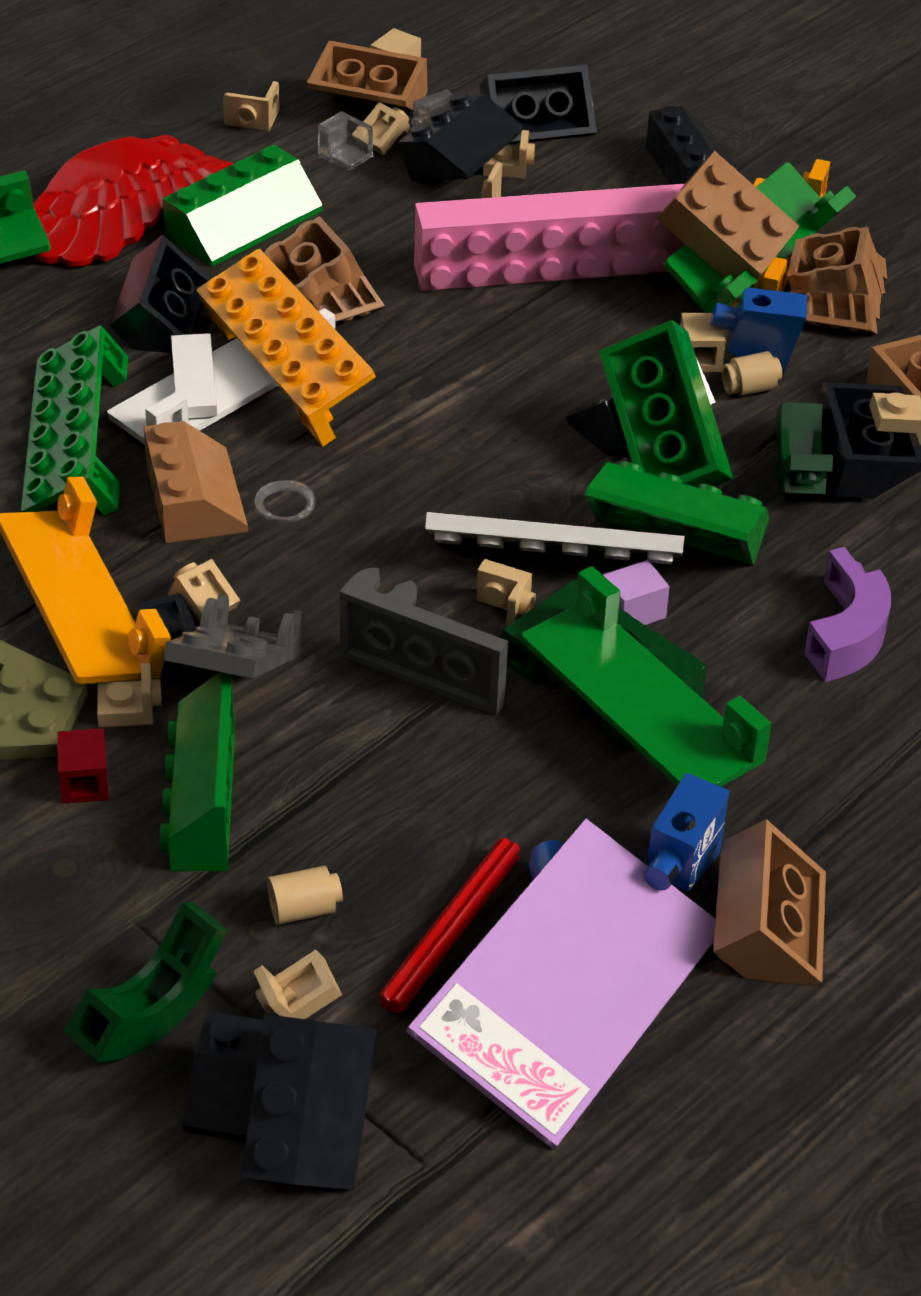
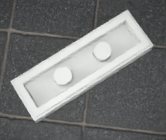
(195, 373)

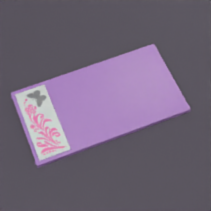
(565, 983)

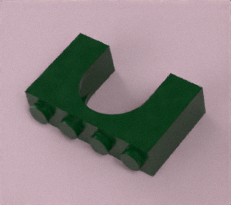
(526, 663)

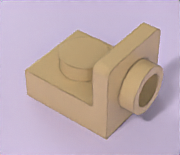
(387, 126)
(513, 158)
(201, 583)
(505, 589)
(129, 701)

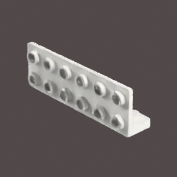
(236, 379)

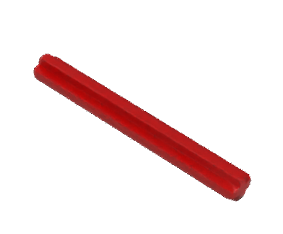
(449, 926)

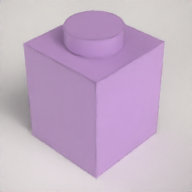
(641, 591)

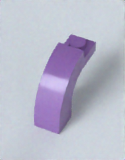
(855, 636)

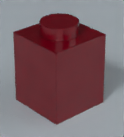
(82, 766)

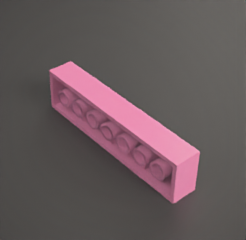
(542, 237)

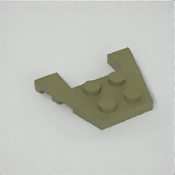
(34, 704)

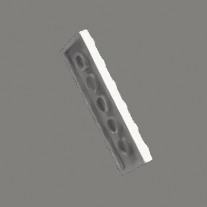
(536, 535)

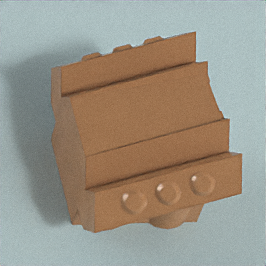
(325, 271)
(840, 279)

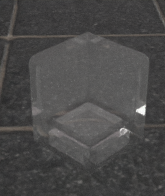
(345, 141)

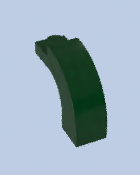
(799, 449)
(139, 1012)

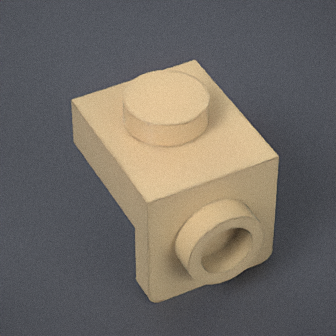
(897, 413)
(298, 989)

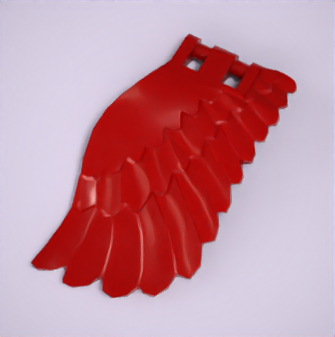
(113, 194)

